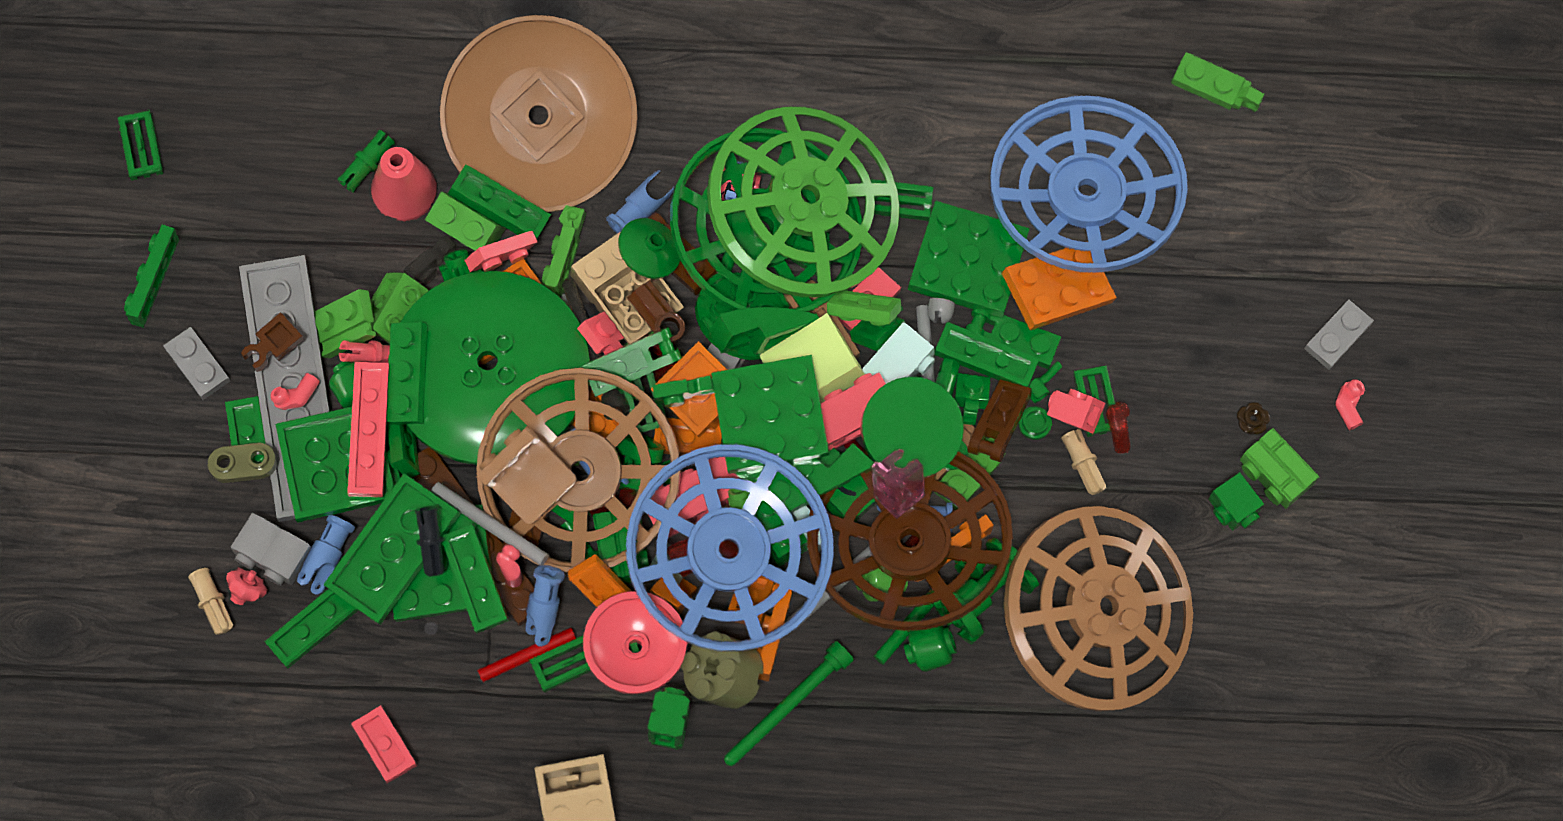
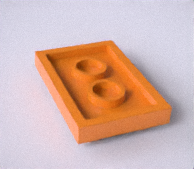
(1054, 293)

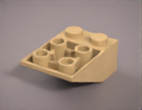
(609, 282)
(575, 790)

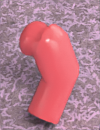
(295, 397)
(1347, 402)
(508, 566)

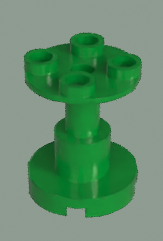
(970, 626)

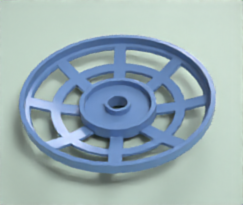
(1090, 170)
(745, 532)

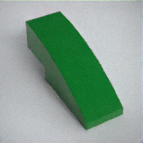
(757, 327)

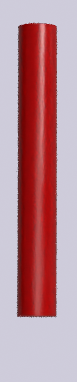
(524, 655)

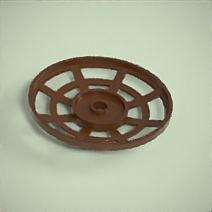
(926, 557)

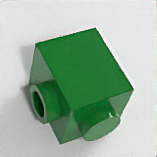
(1236, 503)

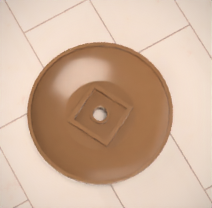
(548, 66)

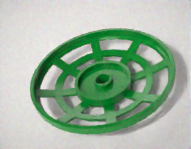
(743, 231)

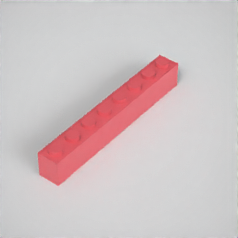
(842, 423)

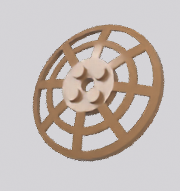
(591, 448)
(1085, 613)

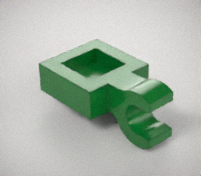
(873, 335)
(972, 394)

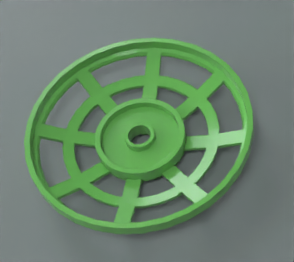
(793, 211)

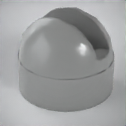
(941, 309)

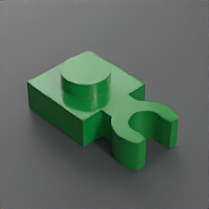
(675, 392)

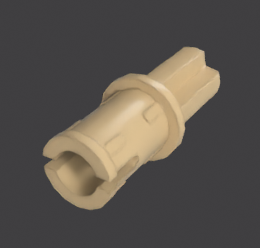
(1084, 461)
(211, 601)

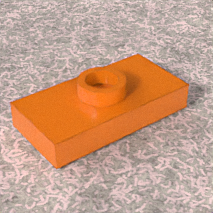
(596, 580)

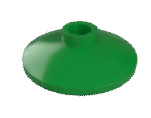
(642, 255)

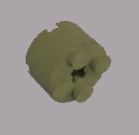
(722, 676)

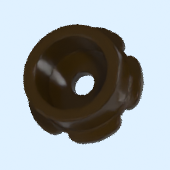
(1249, 426)

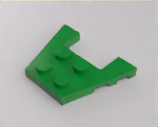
(823, 479)

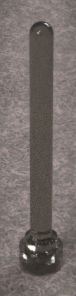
(613, 397)

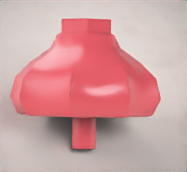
(245, 586)

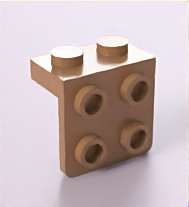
(526, 475)

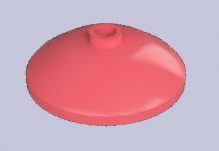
(618, 625)

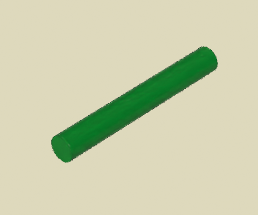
(899, 636)

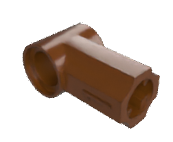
(655, 309)

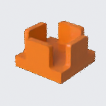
(699, 411)

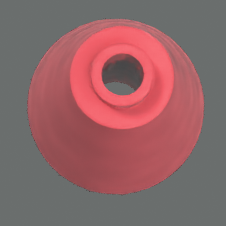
(403, 185)

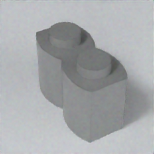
(270, 549)

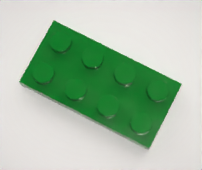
(386, 551)

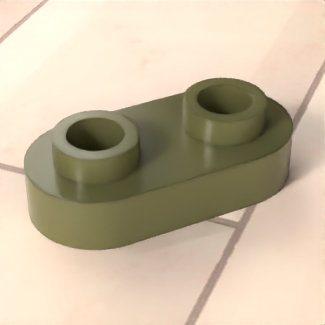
(241, 463)

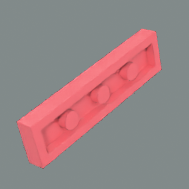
(368, 430)

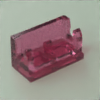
(897, 487)

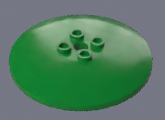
(501, 317)

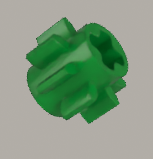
(455, 265)

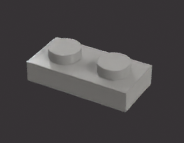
(1338, 334)
(196, 363)

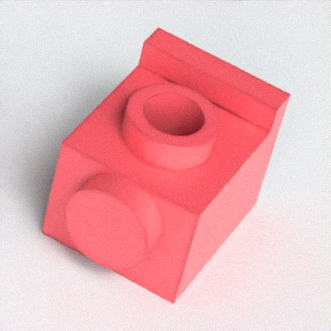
(1075, 409)

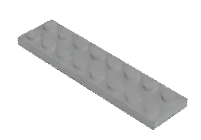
(267, 291)

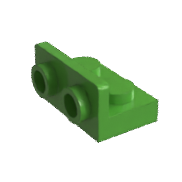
(392, 301)

